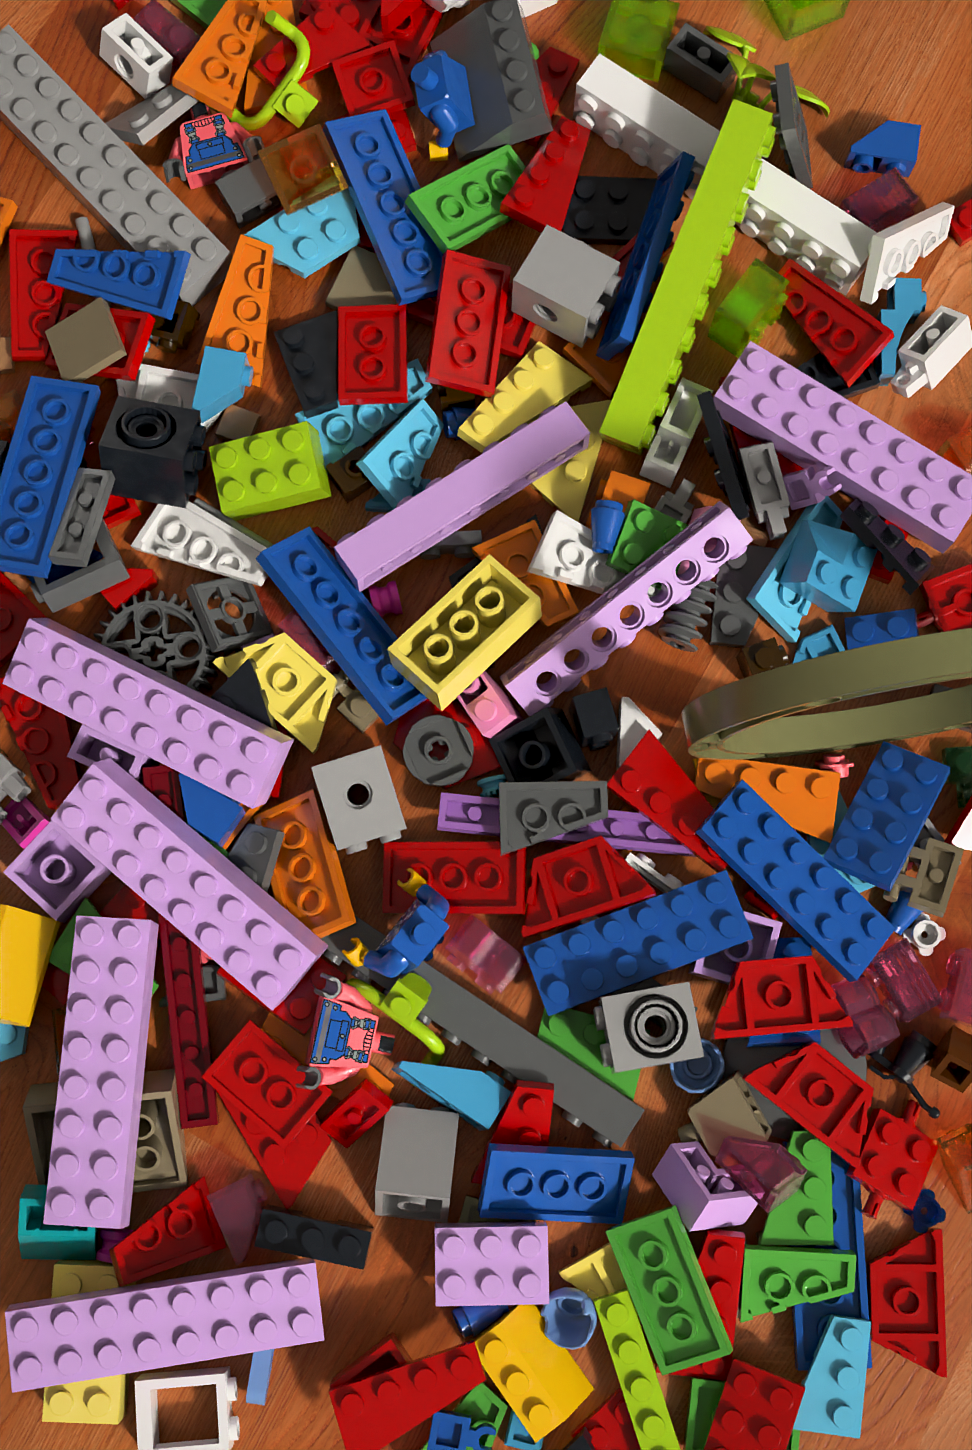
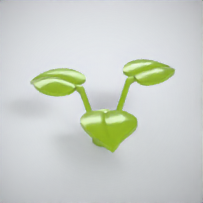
(745, 69)

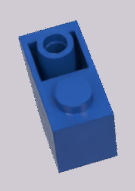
(884, 148)
(210, 811)

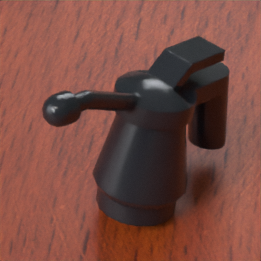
(910, 1058)

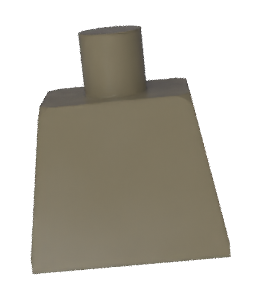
(724, 1113)

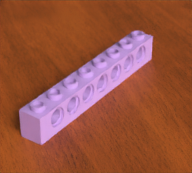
(630, 590)

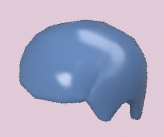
(702, 1073)
(569, 1318)

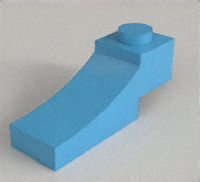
(904, 305)

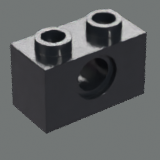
(593, 719)

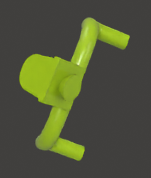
(289, 97)
(403, 1006)

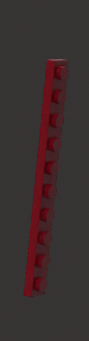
(184, 989)

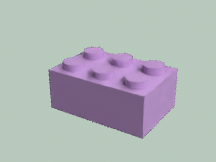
(491, 1263)

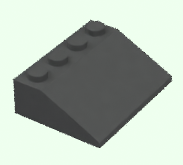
(500, 76)

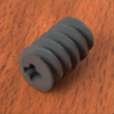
(685, 617)

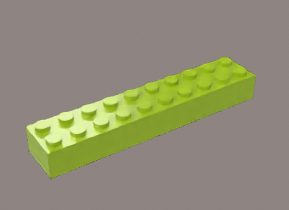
(687, 277)

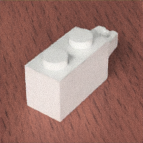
(932, 351)

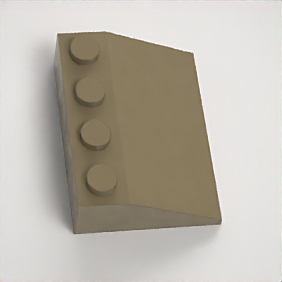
(160, 1142)

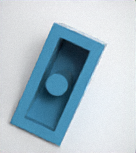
(221, 381)

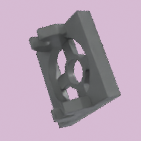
(222, 588)

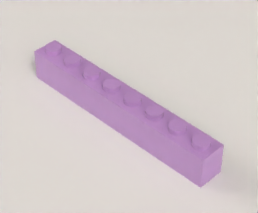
(461, 496)

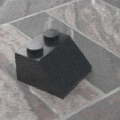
(540, 749)

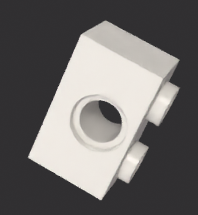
(135, 56)

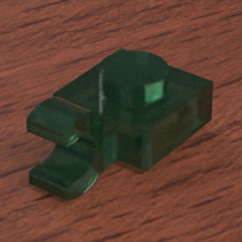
(960, 764)

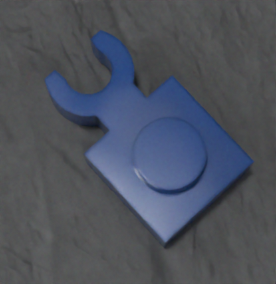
(453, 1432)

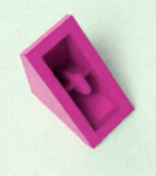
(24, 821)

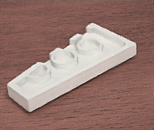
(901, 245)
(202, 542)
(568, 557)

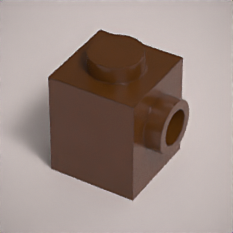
(954, 1059)

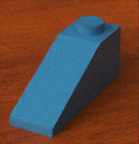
(468, 1092)

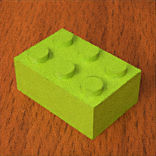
(270, 471)

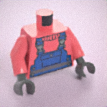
(209, 148)
(341, 1036)

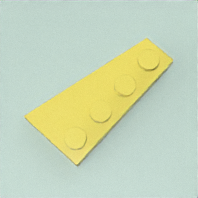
(530, 388)

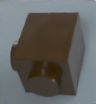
(761, 657)

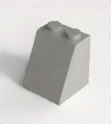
(416, 1163)

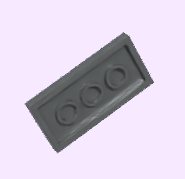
(791, 125)

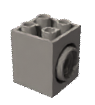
(565, 286)
(358, 823)
(624, 1020)

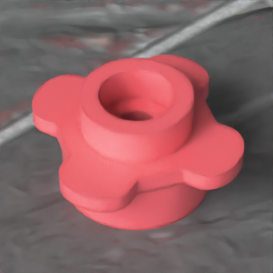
(835, 763)

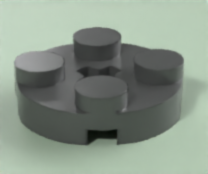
(446, 732)

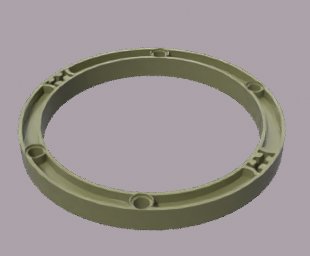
(748, 719)

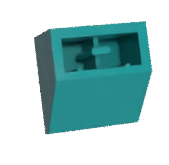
(51, 1241)

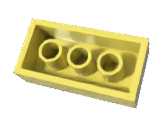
(465, 632)
(95, 1399)

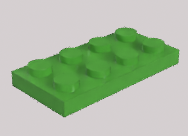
(467, 200)
(669, 1290)

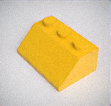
(24, 957)
(531, 1370)

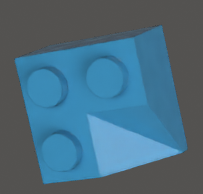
(828, 567)

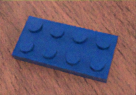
(886, 815)
(555, 1183)

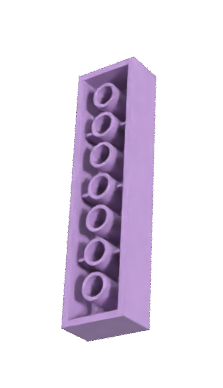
(869, 456)
(148, 711)
(189, 882)
(101, 1073)
(163, 1323)

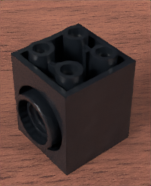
(153, 451)

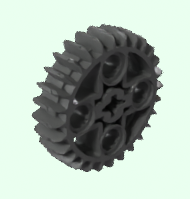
(142, 648)

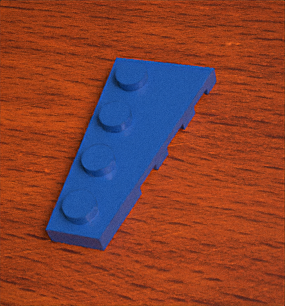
(135, 280)

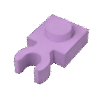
(808, 487)

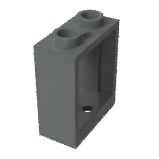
(86, 580)

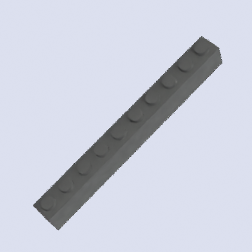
(503, 1042)

